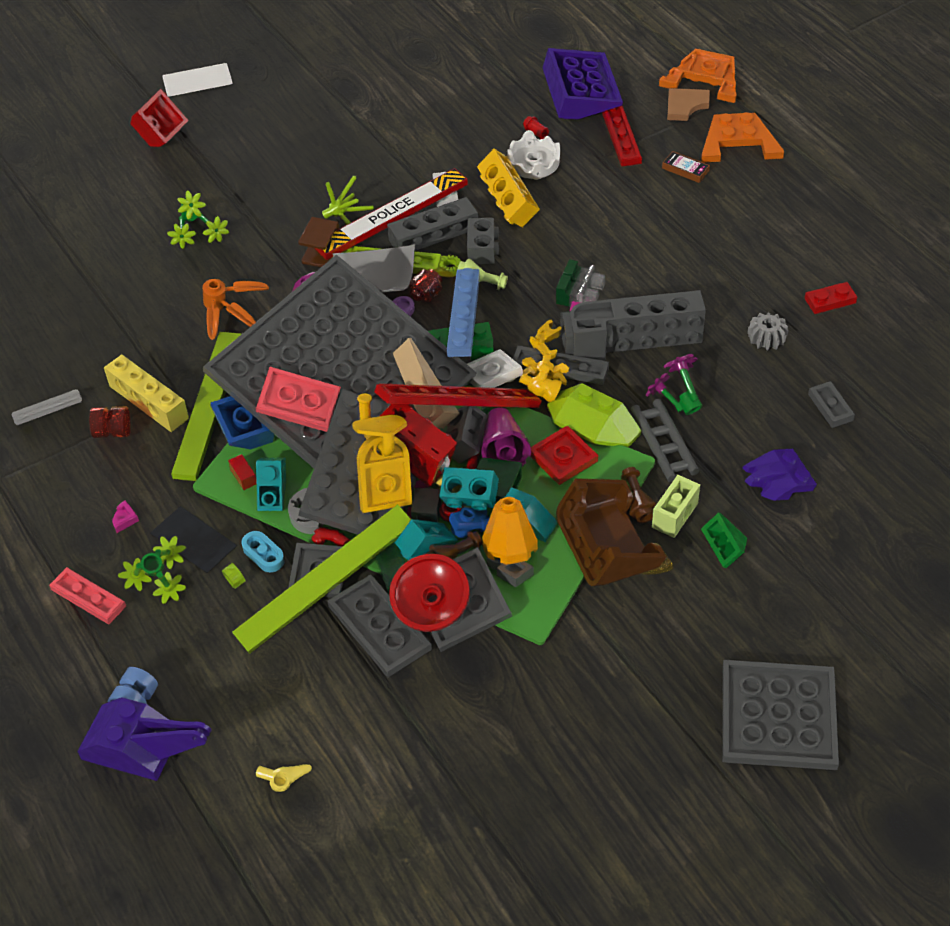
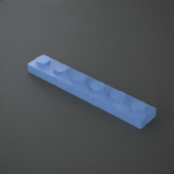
(463, 313)

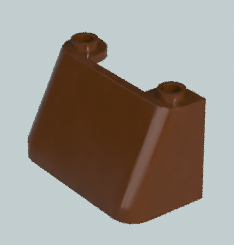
(602, 533)

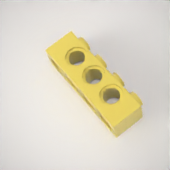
(146, 393)

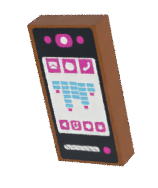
(685, 166)

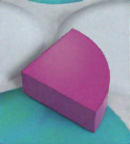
(124, 517)

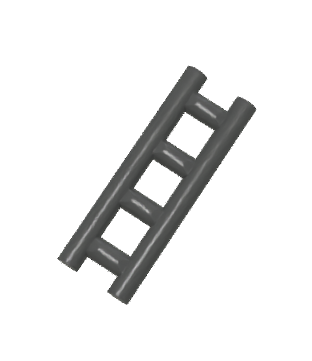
(660, 451)

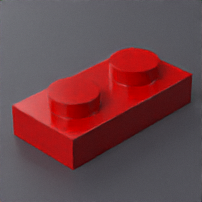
(830, 297)

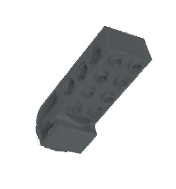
(633, 324)

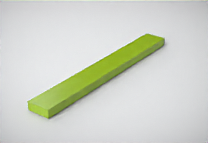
(201, 421)
(321, 579)

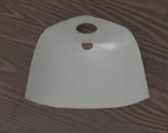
(384, 268)

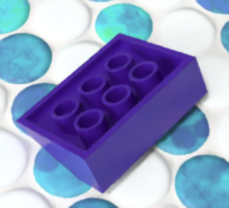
(580, 83)

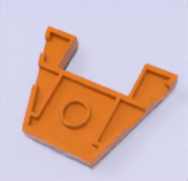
(707, 68)
(739, 130)

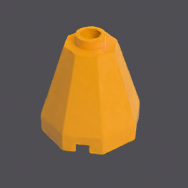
(509, 533)

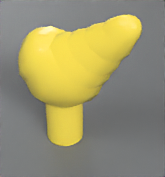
(283, 776)

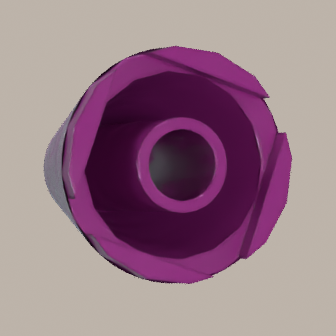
(504, 438)

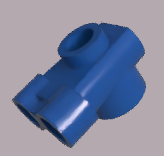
(468, 520)

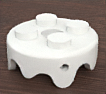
(527, 149)

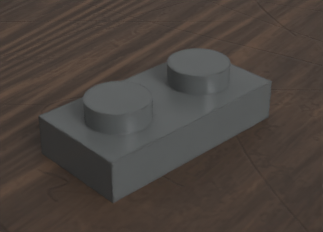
(831, 404)

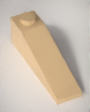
(418, 372)

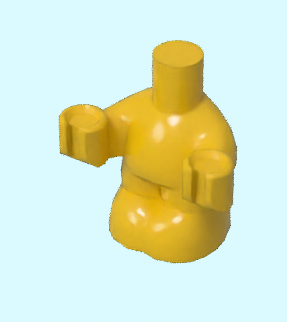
(541, 385)

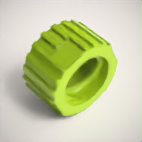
(233, 576)

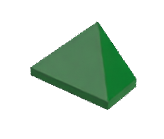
(724, 539)

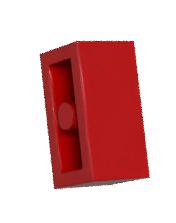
(242, 472)

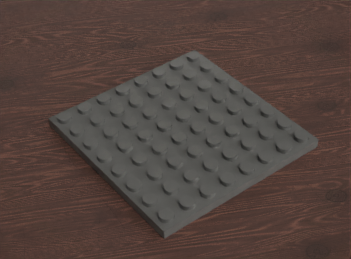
(332, 332)

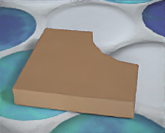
(685, 102)

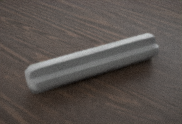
(46, 407)

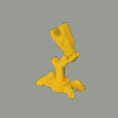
(544, 335)

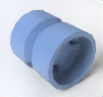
(135, 685)

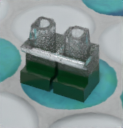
(577, 284)

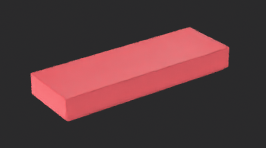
(87, 595)

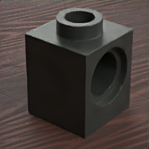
(426, 504)

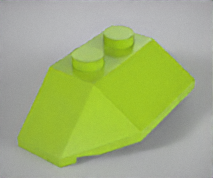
(594, 416)

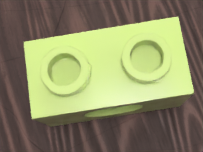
(675, 506)

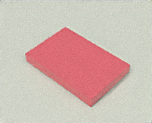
(298, 399)

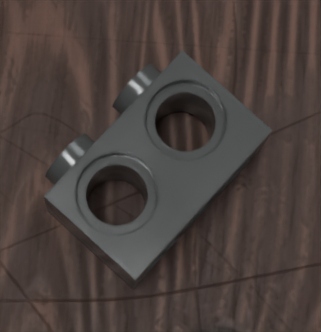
(481, 240)
(468, 432)

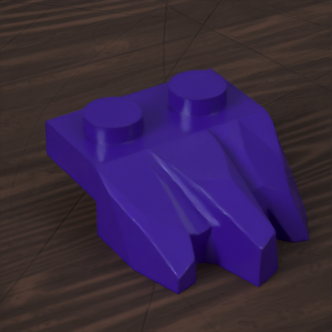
(779, 474)

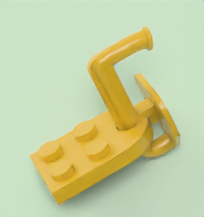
(385, 475)

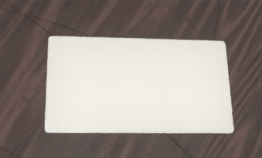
(197, 79)

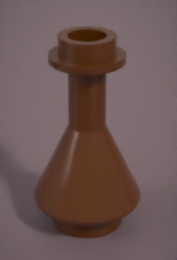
(642, 504)
(452, 551)

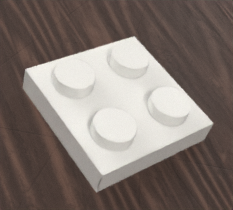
(494, 370)

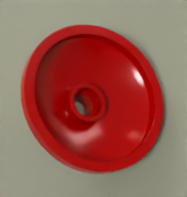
(419, 581)

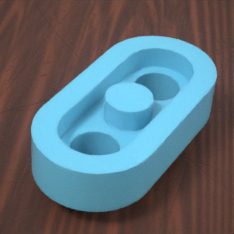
(266, 551)

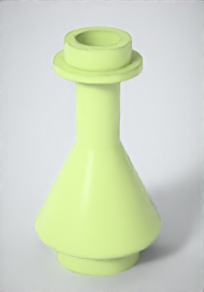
(500, 281)

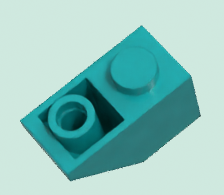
(270, 483)

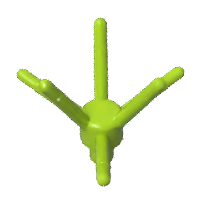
(338, 207)

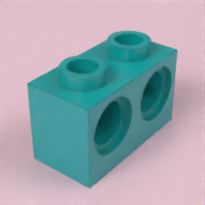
(471, 481)

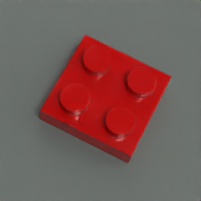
(563, 455)

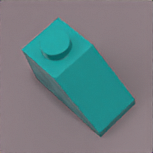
(538, 516)
(420, 535)

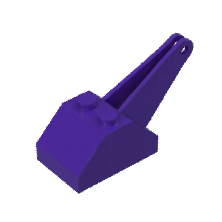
(138, 738)

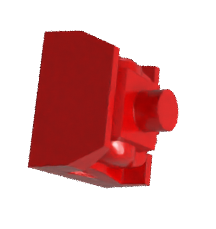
(158, 120)

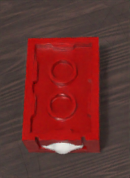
(427, 445)

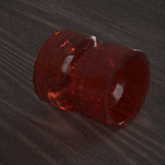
(108, 421)

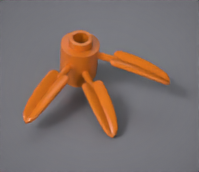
(215, 299)

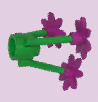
(688, 400)

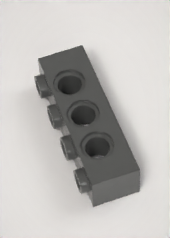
(432, 225)

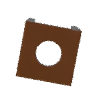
(317, 235)

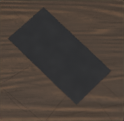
(203, 544)

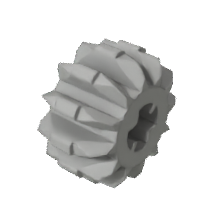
(767, 331)

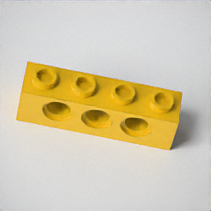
(507, 188)

